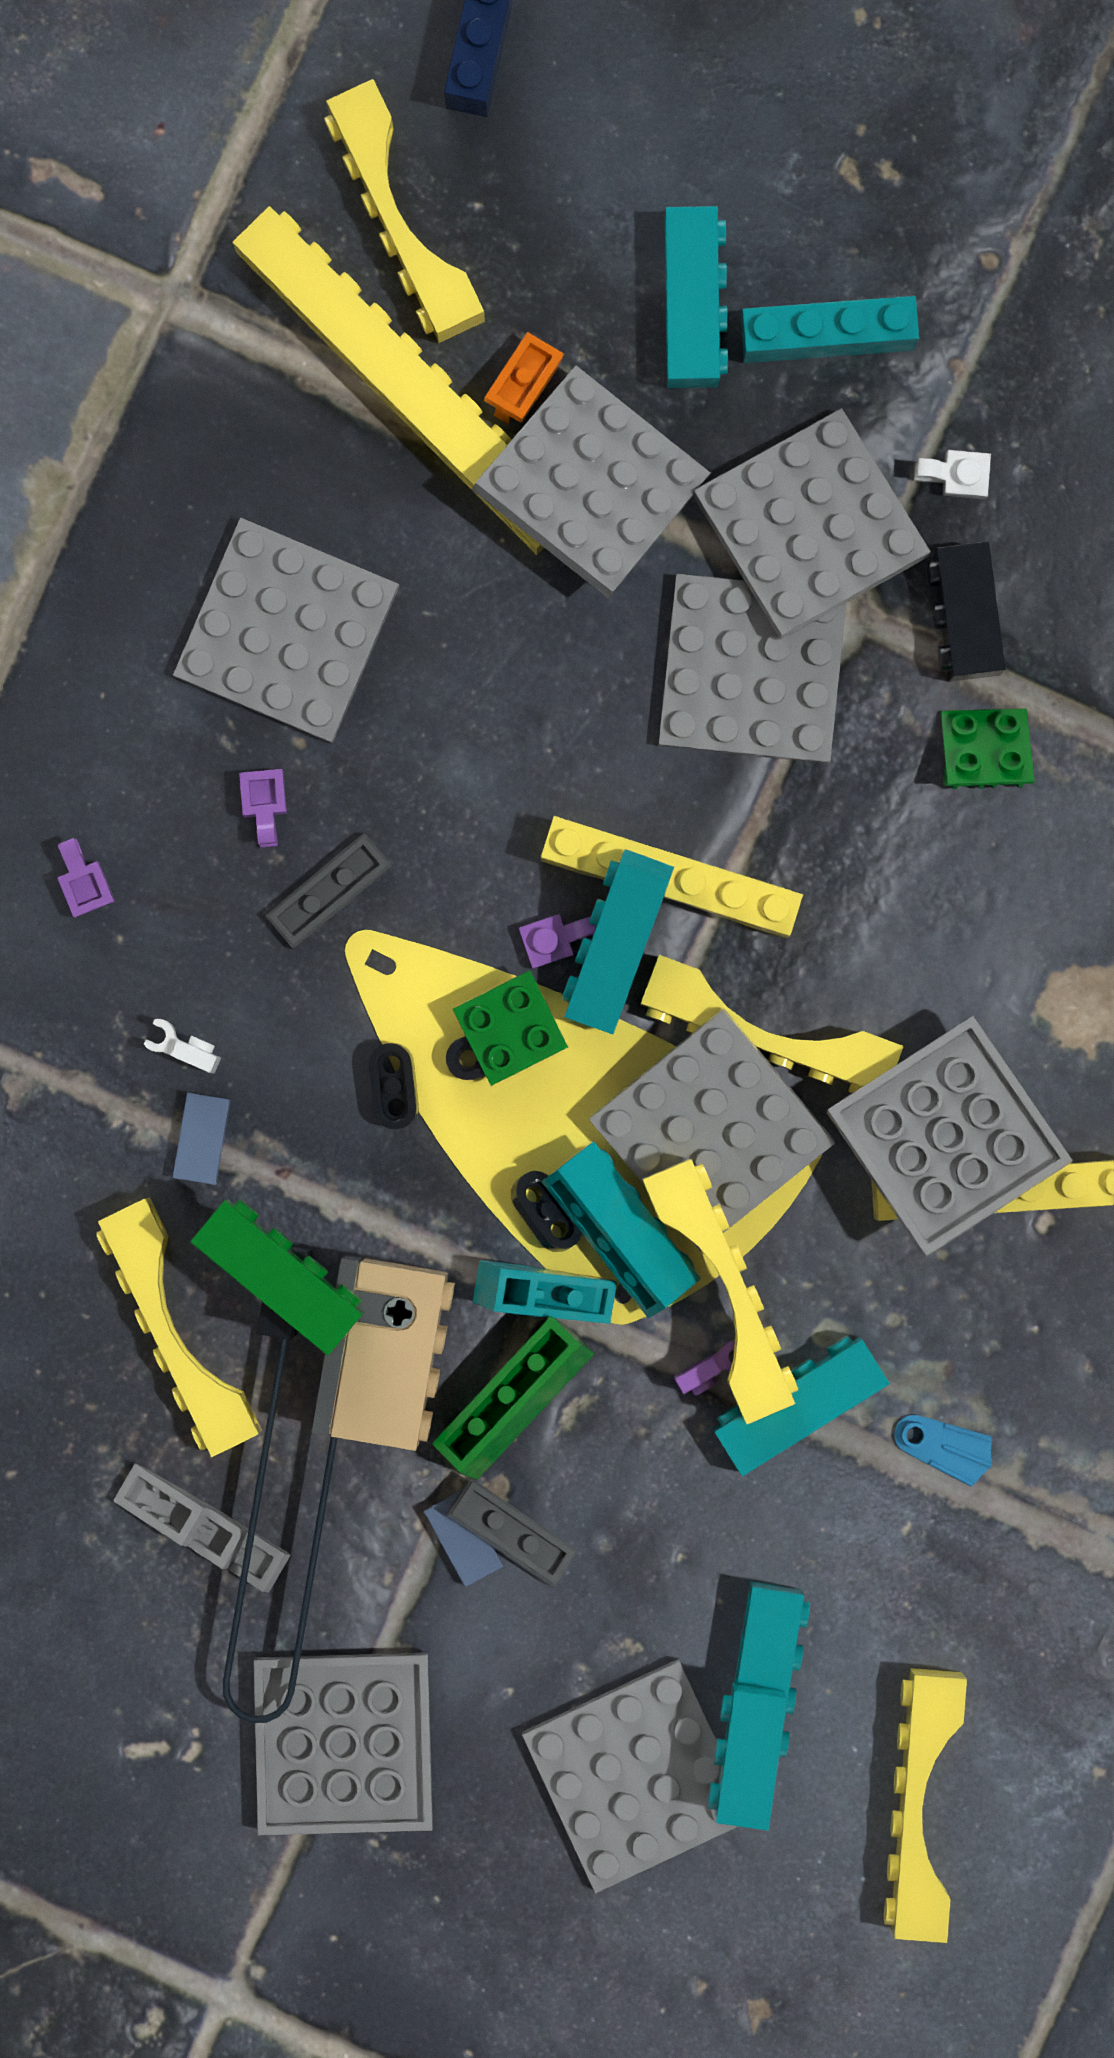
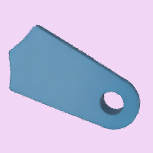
(947, 1447)

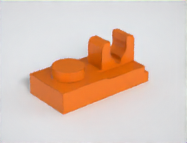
(523, 379)

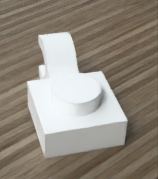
(962, 473)
(194, 1052)

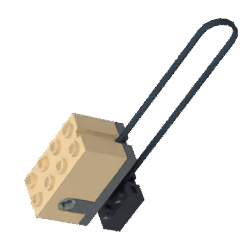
(368, 1393)

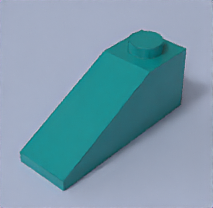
(543, 1292)

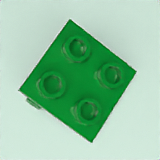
(987, 748)
(510, 1028)

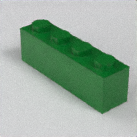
(278, 1276)
(513, 1398)

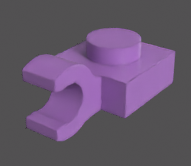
(262, 798)
(84, 885)
(550, 940)
(701, 1375)

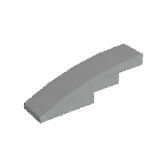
(199, 1526)

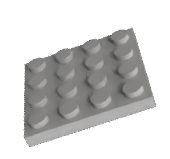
(591, 481)
(811, 523)
(286, 630)
(739, 684)
(722, 1109)
(949, 1136)
(347, 1746)
(631, 1774)

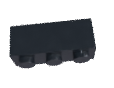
(966, 611)

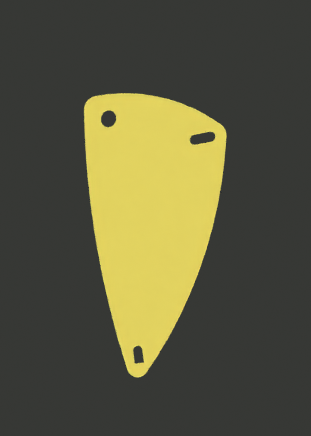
(533, 1116)

